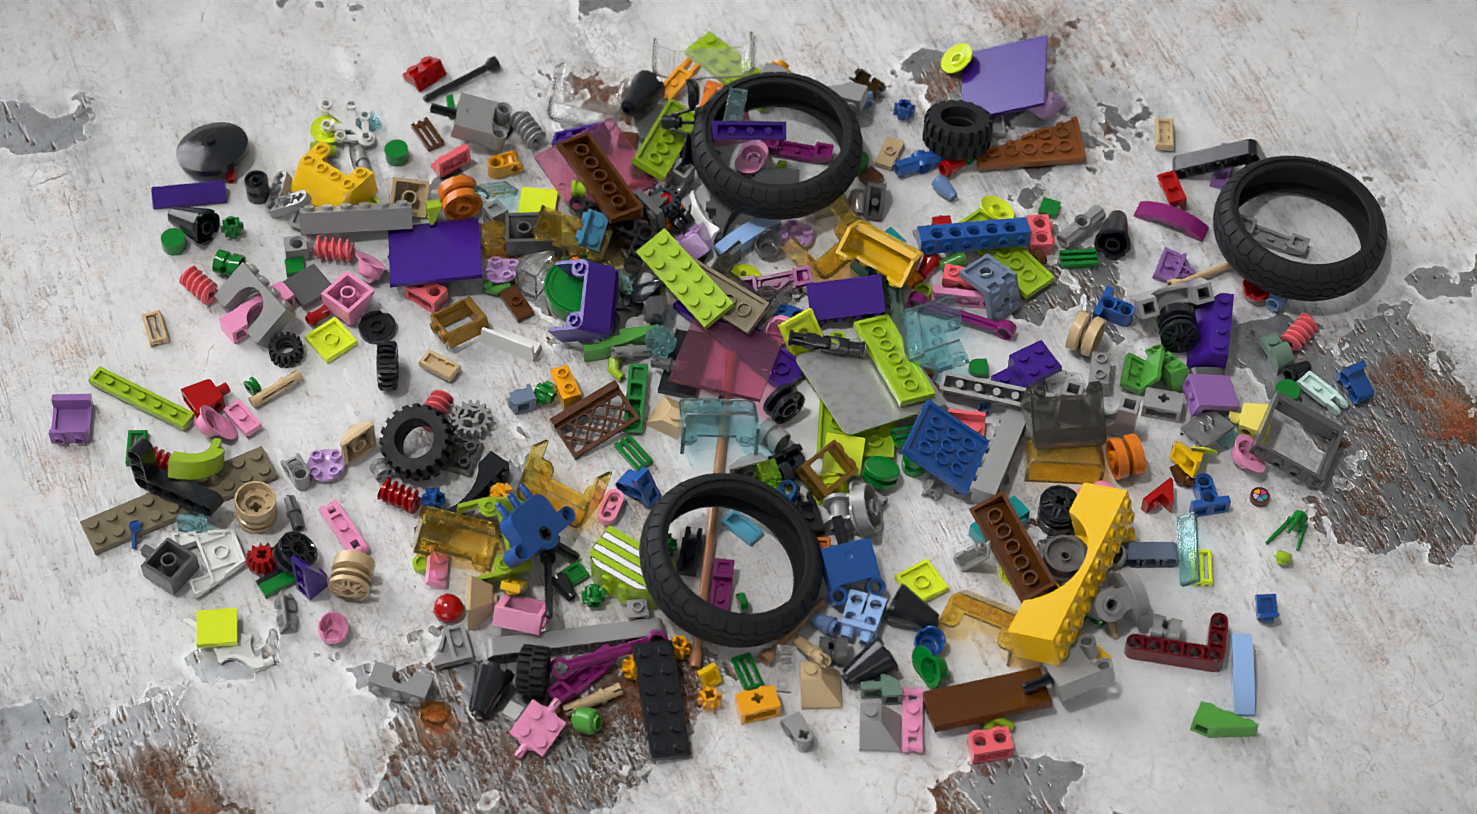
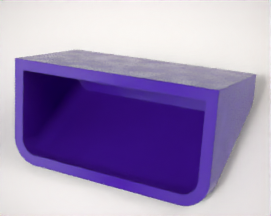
(847, 298)
(1214, 326)

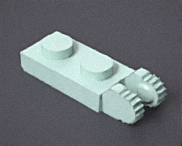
(1322, 393)

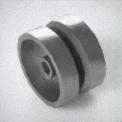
(1064, 557)

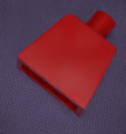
(205, 394)

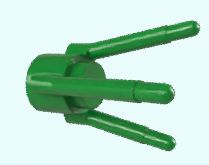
(1296, 522)

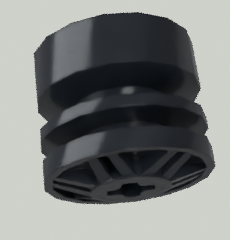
(1178, 327)
(1053, 510)

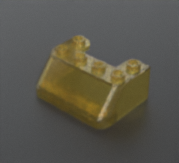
(563, 230)
(456, 536)
(984, 610)

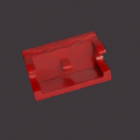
(1172, 189)

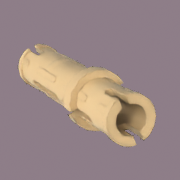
(276, 388)
(813, 652)
(594, 699)

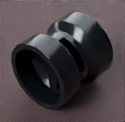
(682, 220)

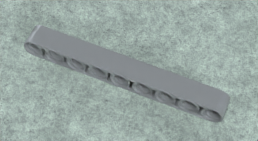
(573, 640)

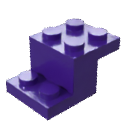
(1029, 366)

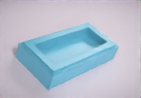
(742, 527)

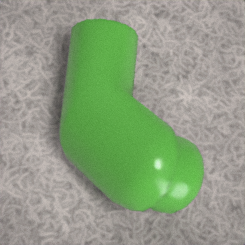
(493, 289)

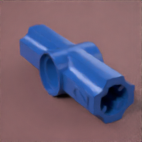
(918, 162)

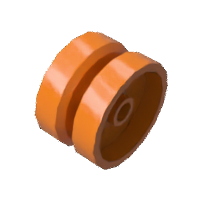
(459, 198)
(1125, 456)

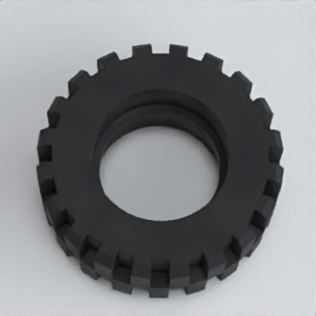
(957, 129)
(401, 425)

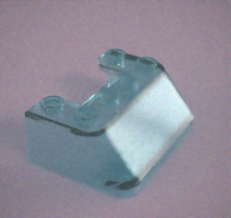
(925, 335)

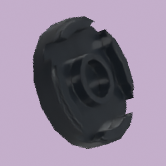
(377, 327)

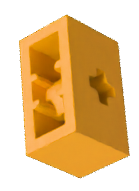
(566, 386)
(757, 704)

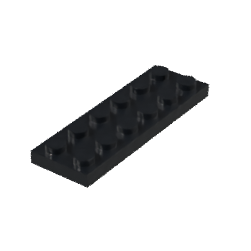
(661, 700)

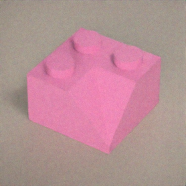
(347, 298)

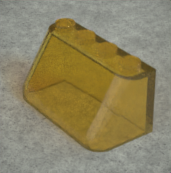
(1064, 465)

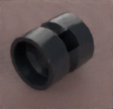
(257, 187)
(787, 469)

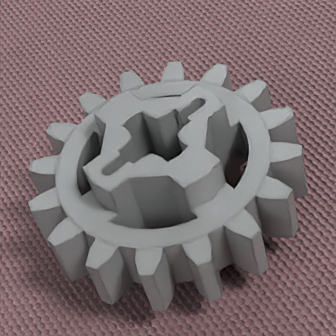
(469, 419)

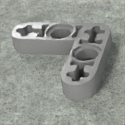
(279, 200)

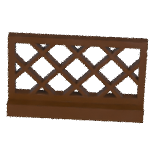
(583, 408)

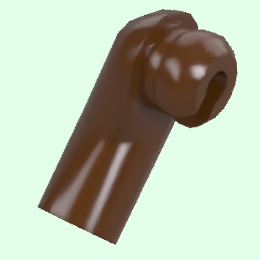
(1181, 478)

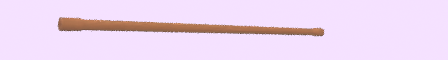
(696, 653)

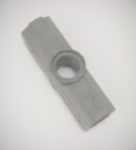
(1081, 226)

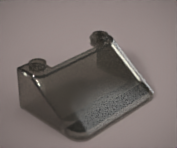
(1065, 420)

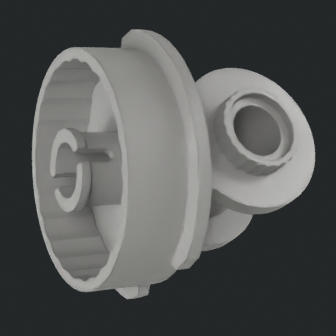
(859, 510)
(1122, 598)

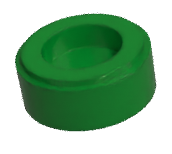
(742, 602)

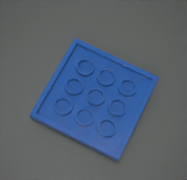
(945, 447)

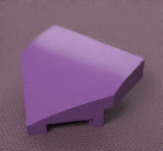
(1172, 266)

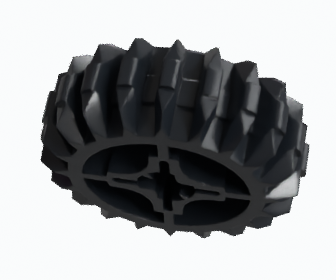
(387, 365)

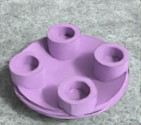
(799, 230)
(500, 270)
(325, 464)

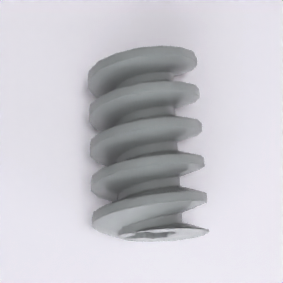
(527, 128)

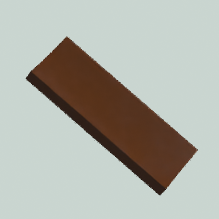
(600, 178)
(1013, 548)
(984, 700)

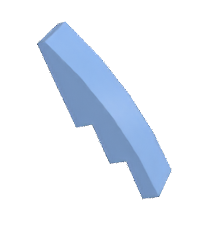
(747, 234)
(1243, 674)

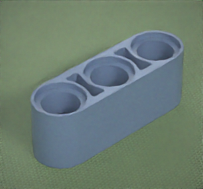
(1151, 554)

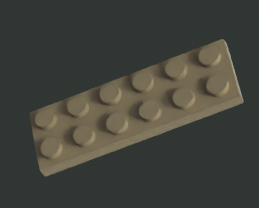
(748, 306)

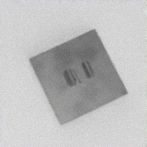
(1207, 427)

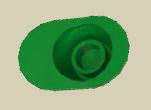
(929, 667)

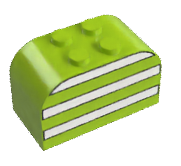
(617, 567)

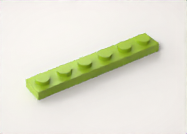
(141, 398)

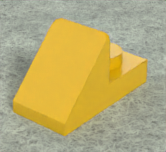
(1186, 458)

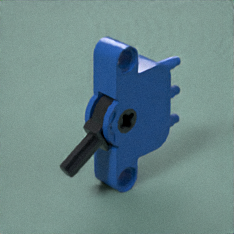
(534, 528)

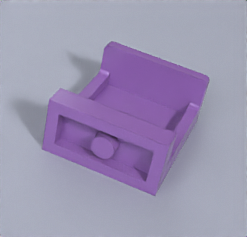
(1210, 393)
(71, 418)

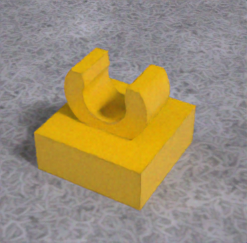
(709, 676)

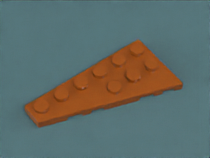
(1038, 148)

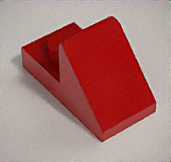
(1161, 495)

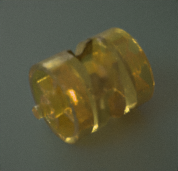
(493, 237)

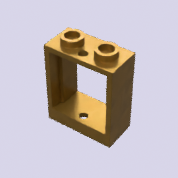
(453, 313)
(814, 482)

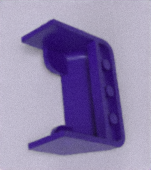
(597, 303)

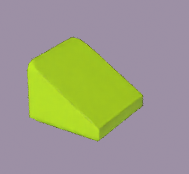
(433, 209)

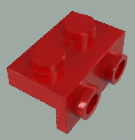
(425, 73)

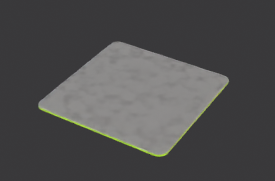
(856, 390)

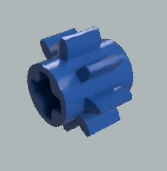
(904, 110)
(433, 497)

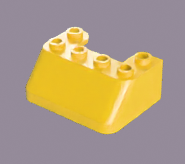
(329, 184)
(879, 251)

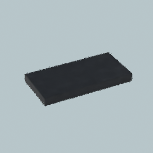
(672, 388)

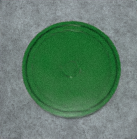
(564, 292)

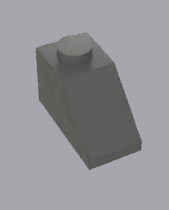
(875, 200)

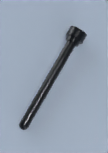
(491, 64)
(548, 560)

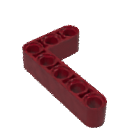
(1183, 649)

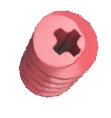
(333, 249)
(199, 285)
(1300, 332)
(440, 400)

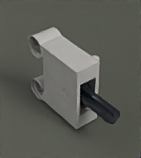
(474, 120)
(1076, 672)

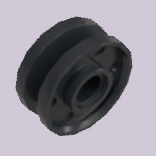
(784, 403)
(293, 544)

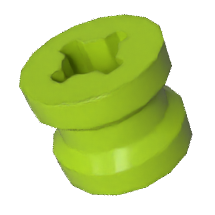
(578, 189)

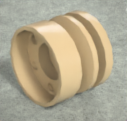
(255, 507)
(351, 575)

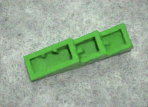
(626, 336)

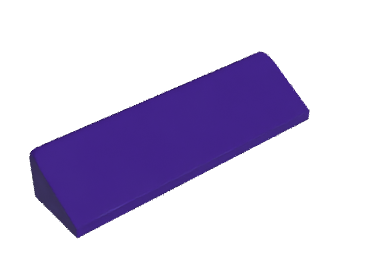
(749, 130)
(189, 194)

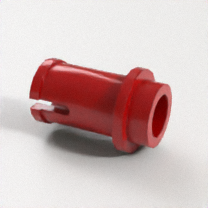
(316, 316)

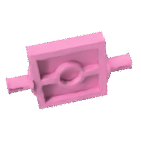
(537, 728)

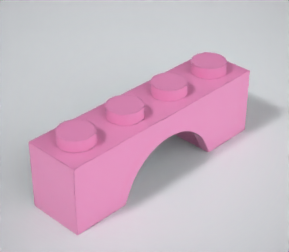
(237, 321)

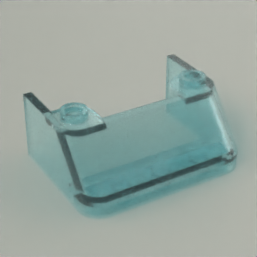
(718, 419)

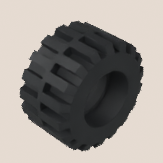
(533, 670)

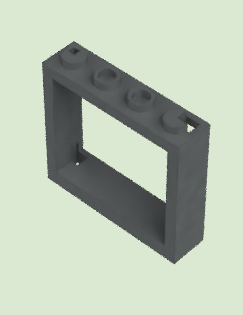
(1309, 419)

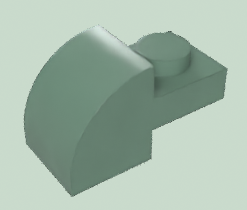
(1278, 352)
(887, 689)

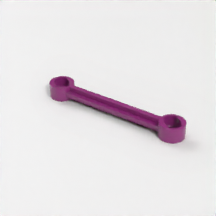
(1004, 328)
(600, 656)

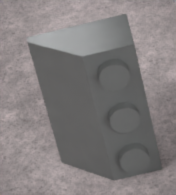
(519, 235)

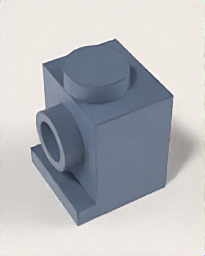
(522, 400)

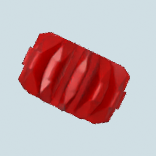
(261, 559)

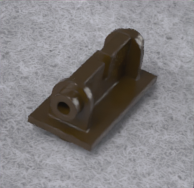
(863, 77)

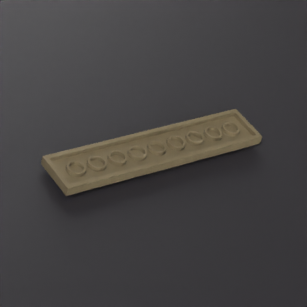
(154, 512)

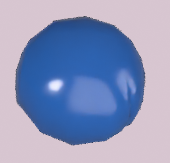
(931, 638)

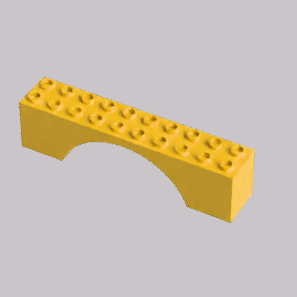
(1050, 623)

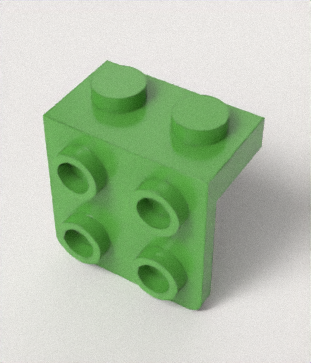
(1141, 373)

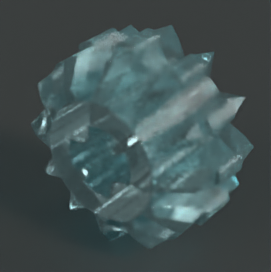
(660, 340)

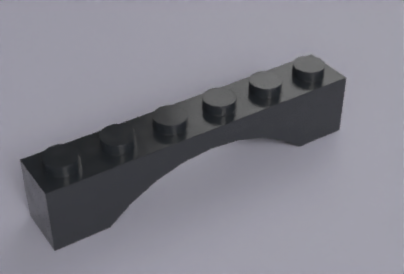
(491, 470)

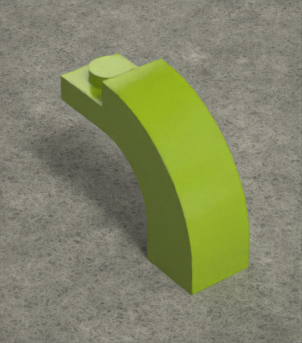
(197, 465)

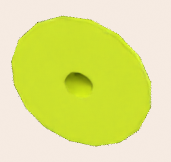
(1207, 451)

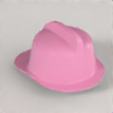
(751, 156)
(369, 267)
(213, 424)
(1242, 457)

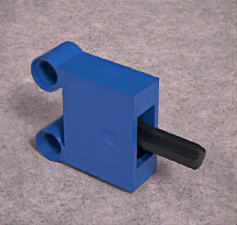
(849, 564)

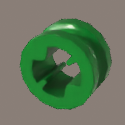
(252, 386)

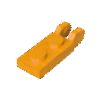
(676, 81)

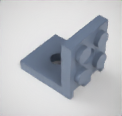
(998, 286)

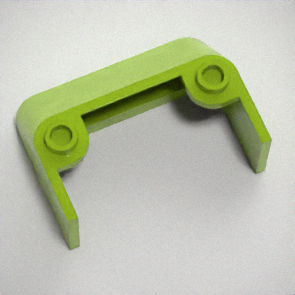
(487, 508)

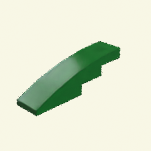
(636, 395)

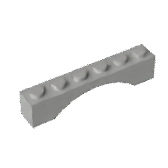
(852, 93)

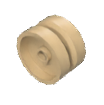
(1085, 333)

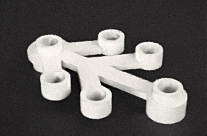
(347, 124)

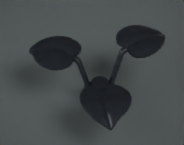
(675, 122)
(643, 287)

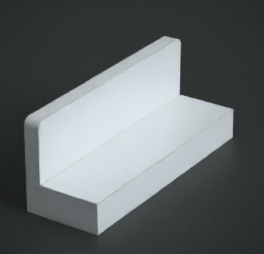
(510, 342)

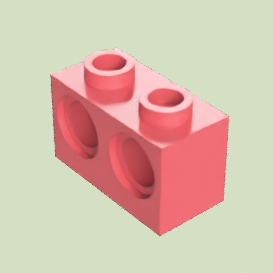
(1041, 233)
(429, 296)
(991, 750)

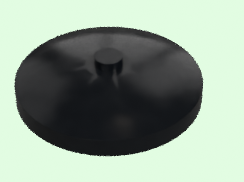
(212, 149)

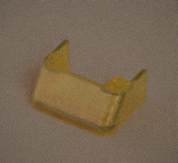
(829, 262)
(538, 478)

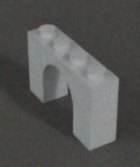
(1191, 291)
(275, 311)
(1117, 422)

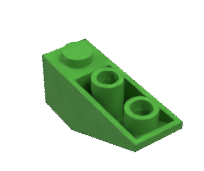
(1173, 370)
(1218, 723)

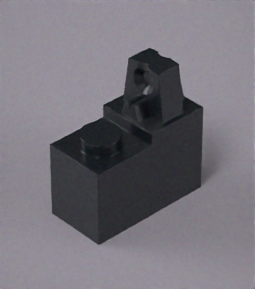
(656, 307)

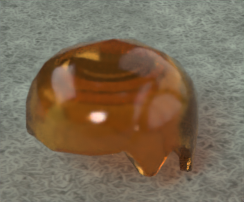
(433, 714)

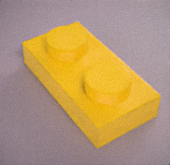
(514, 585)

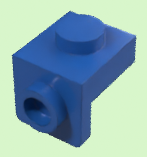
(1266, 607)

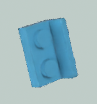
(592, 230)

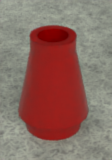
(950, 166)
(928, 264)

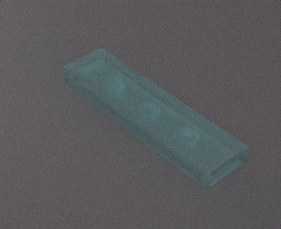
(1188, 549)

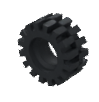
(285, 341)

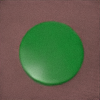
(880, 472)

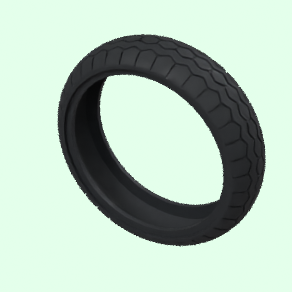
(779, 200)
(1289, 277)
(696, 614)

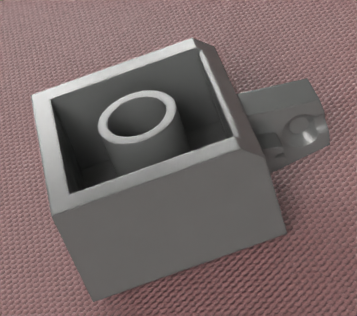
(169, 565)

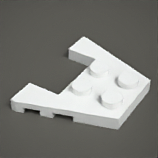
(220, 555)

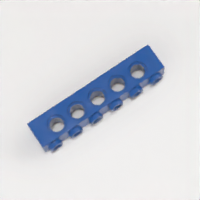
(973, 235)

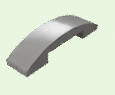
(1274, 240)

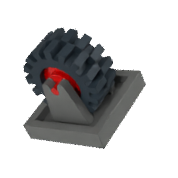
(659, 205)

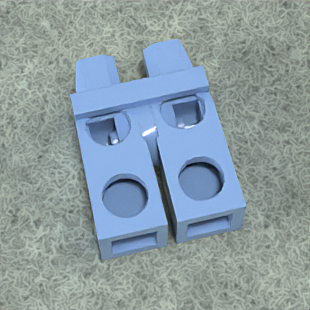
(862, 624)

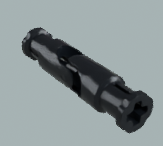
(814, 341)

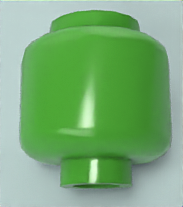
(586, 720)

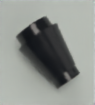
(1296, 370)
(563, 586)

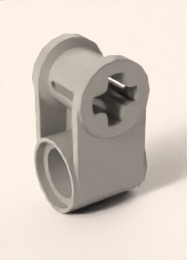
(297, 472)
(798, 732)

